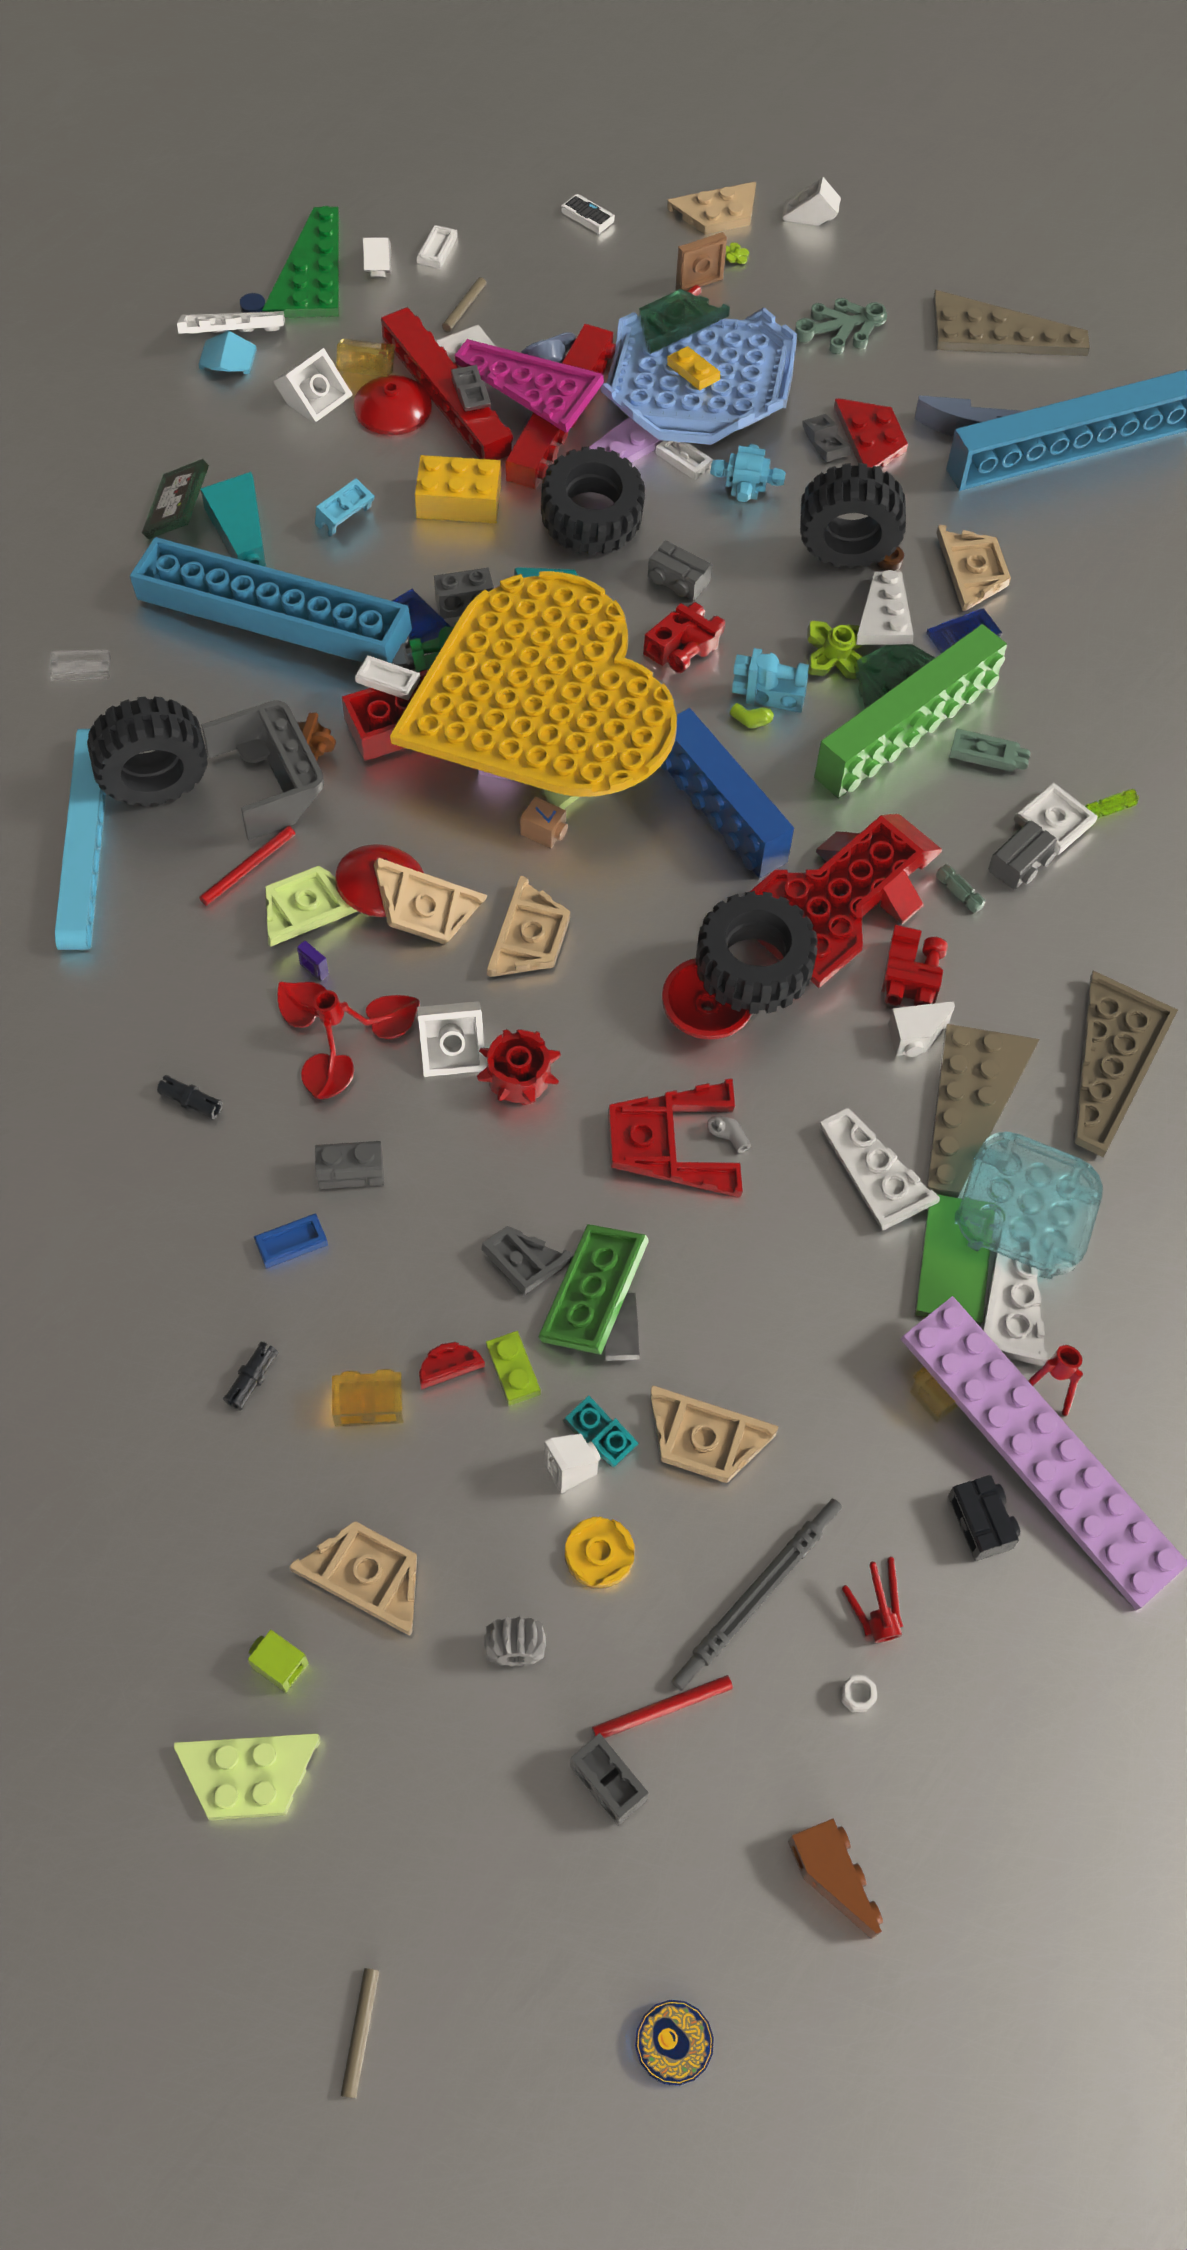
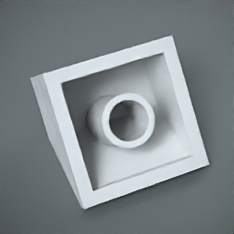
(313, 386)
(451, 1038)

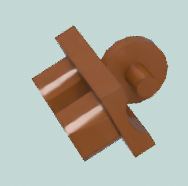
(317, 736)

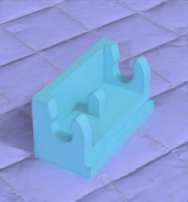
(343, 505)

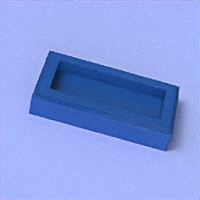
(291, 1240)

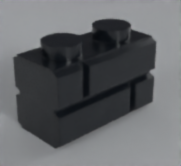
(984, 1517)

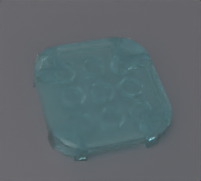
(1030, 1203)

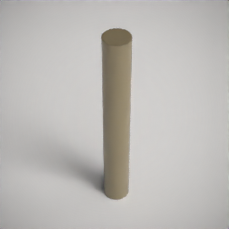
(464, 304)
(360, 2033)

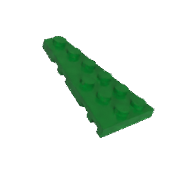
(311, 273)

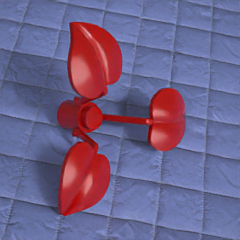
(303, 1001)

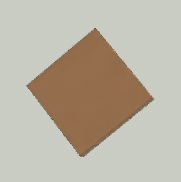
(701, 262)

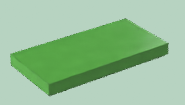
(950, 1265)
(593, 1289)

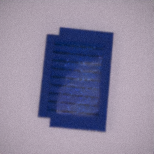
(424, 619)
(954, 630)

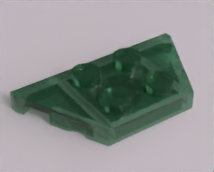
(676, 318)
(887, 668)

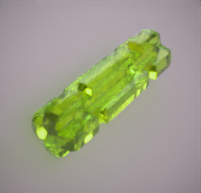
(1114, 803)

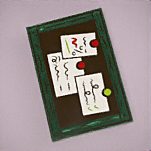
(175, 499)

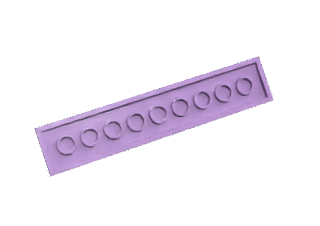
(1045, 1453)

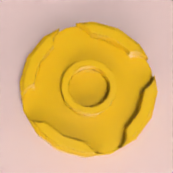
(599, 1552)

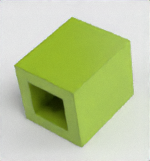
(277, 1660)

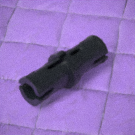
(189, 1097)
(250, 1375)

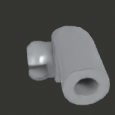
(729, 1129)

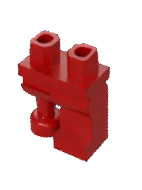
(687, 628)
(910, 978)

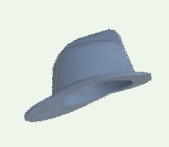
(552, 348)

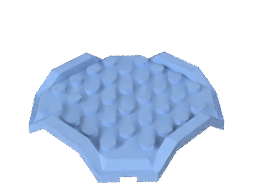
(754, 380)

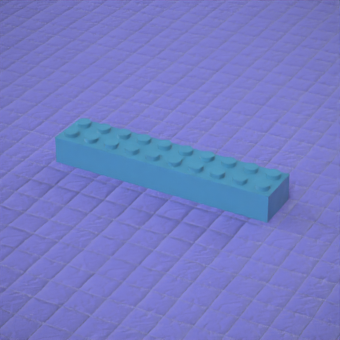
(1068, 431)
(270, 602)

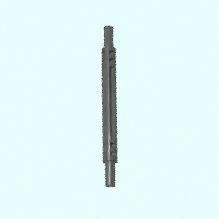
(756, 1594)

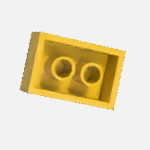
(458, 489)

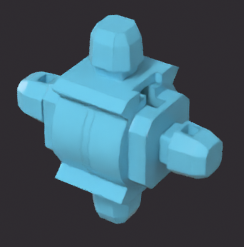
(748, 472)

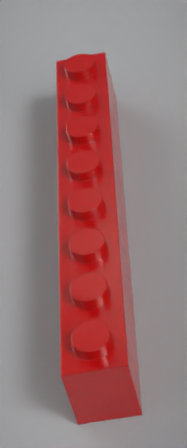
(432, 369)
(541, 439)

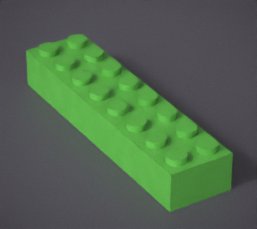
(909, 711)

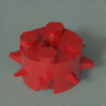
(518, 1066)

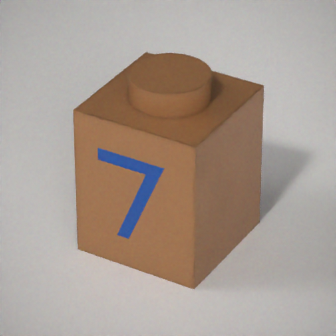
(543, 822)

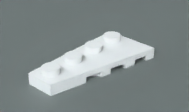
(230, 321)
(886, 612)
(882, 1180)
(1014, 1311)

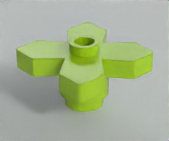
(834, 647)

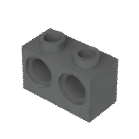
(458, 589)
(609, 1779)

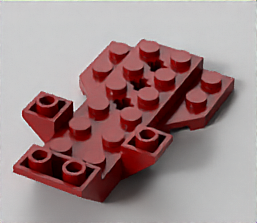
(866, 870)

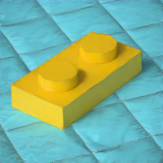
(693, 368)

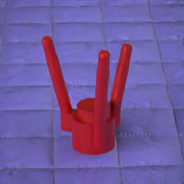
(1063, 1366)
(885, 1621)

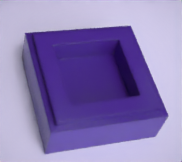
(312, 960)

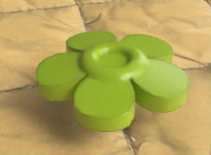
(734, 253)

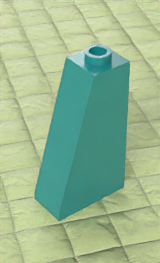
(236, 517)

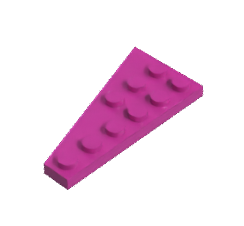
(541, 385)

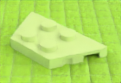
(302, 904)
(247, 1773)

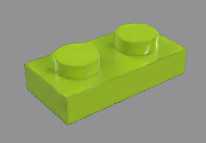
(513, 1368)

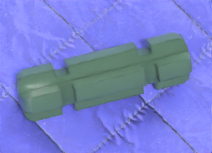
(960, 888)

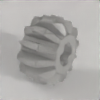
(515, 1641)

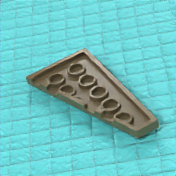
(983, 327)
(1118, 1048)
(973, 1089)

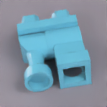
(770, 682)

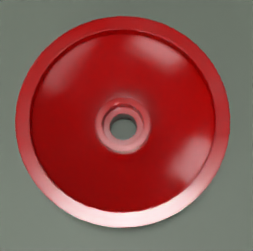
(392, 405)
(358, 880)
(683, 1003)

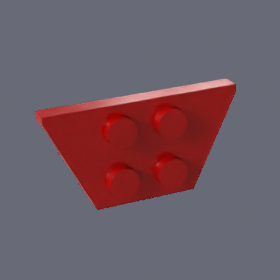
(871, 431)

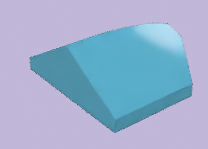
(228, 353)

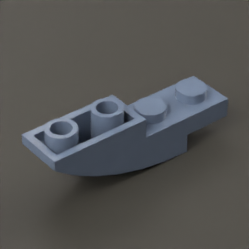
(953, 413)

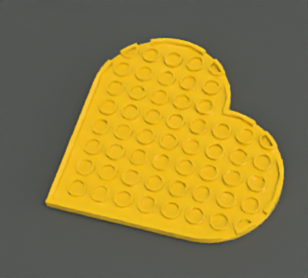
(543, 691)

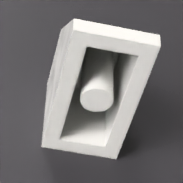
(813, 204)
(377, 256)
(918, 1027)
(570, 1460)

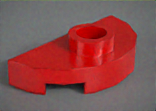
(448, 1362)

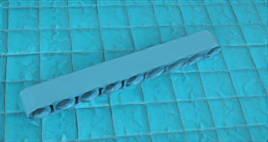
(80, 853)

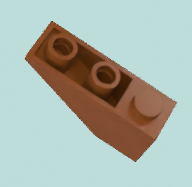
(829, 1870)

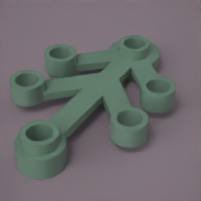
(870, 316)

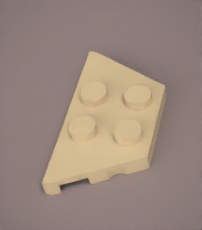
(717, 208)
(974, 565)
(423, 902)
(530, 932)
(705, 1435)
(365, 1573)

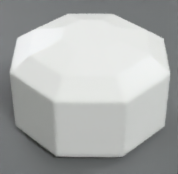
(858, 1693)

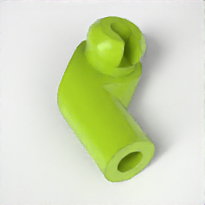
(752, 718)

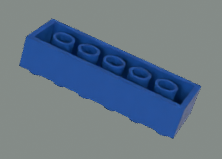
(728, 797)

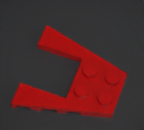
(645, 1138)

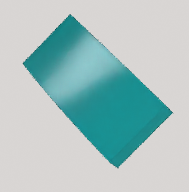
(607, 1435)

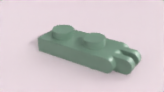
(989, 751)

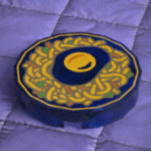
(674, 2042)

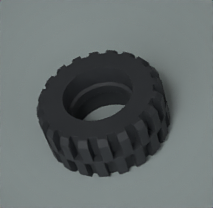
(596, 473)
(853, 491)
(143, 727)
(759, 919)

